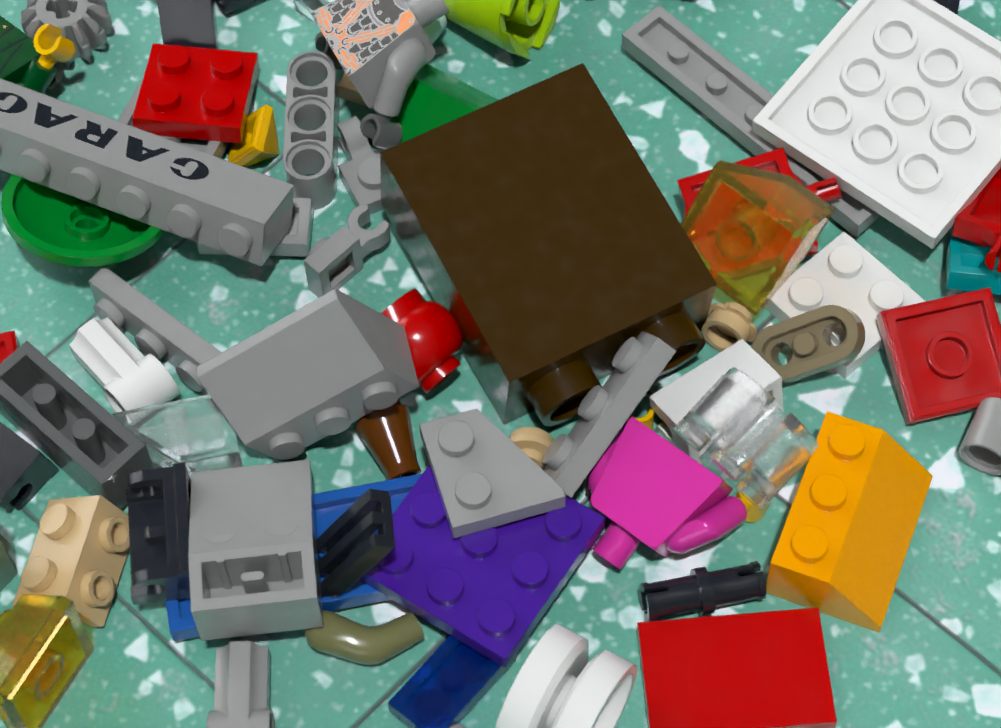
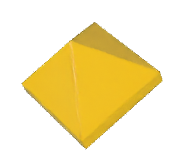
(258, 140)

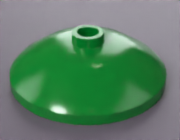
(70, 228)

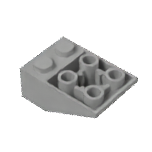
(254, 551)

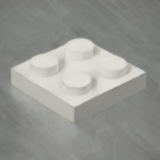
(848, 278)

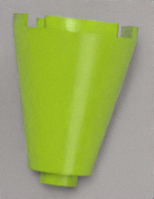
(506, 23)

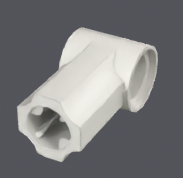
(120, 368)

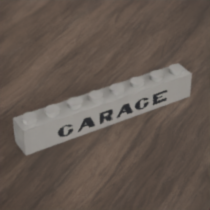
(142, 175)

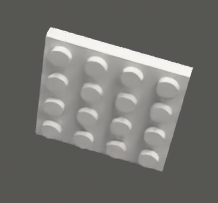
(897, 112)

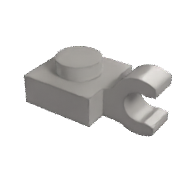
(362, 170)
(341, 256)

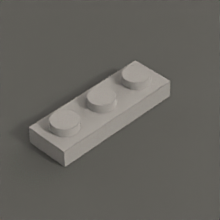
(152, 327)
(606, 410)

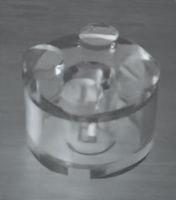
(747, 437)

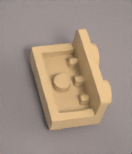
(78, 555)

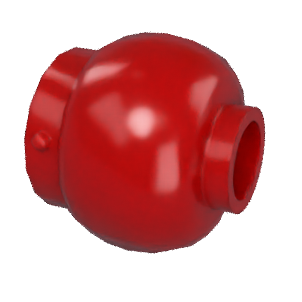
(431, 335)

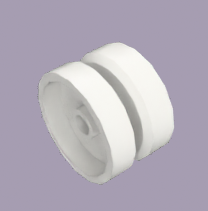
(566, 690)

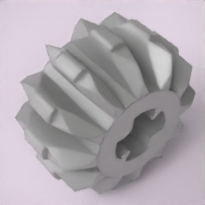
(80, 21)

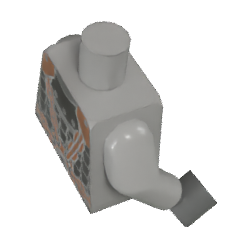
(380, 51)

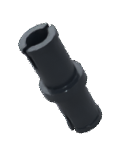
(702, 591)

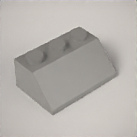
(310, 374)

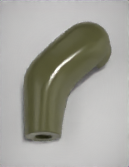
(364, 643)

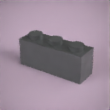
(69, 425)

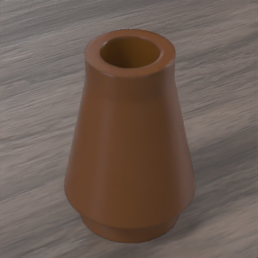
(390, 440)

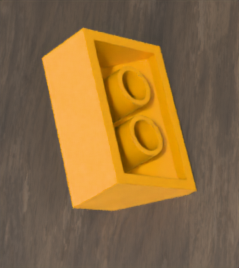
(849, 524)

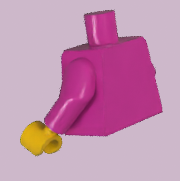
(660, 496)

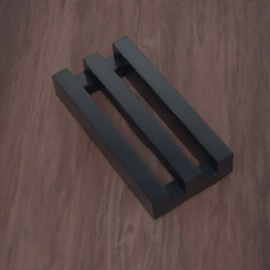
(353, 537)

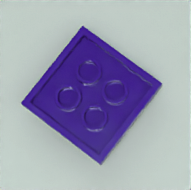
(487, 583)

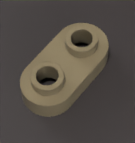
(811, 342)

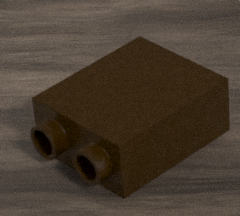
(545, 244)

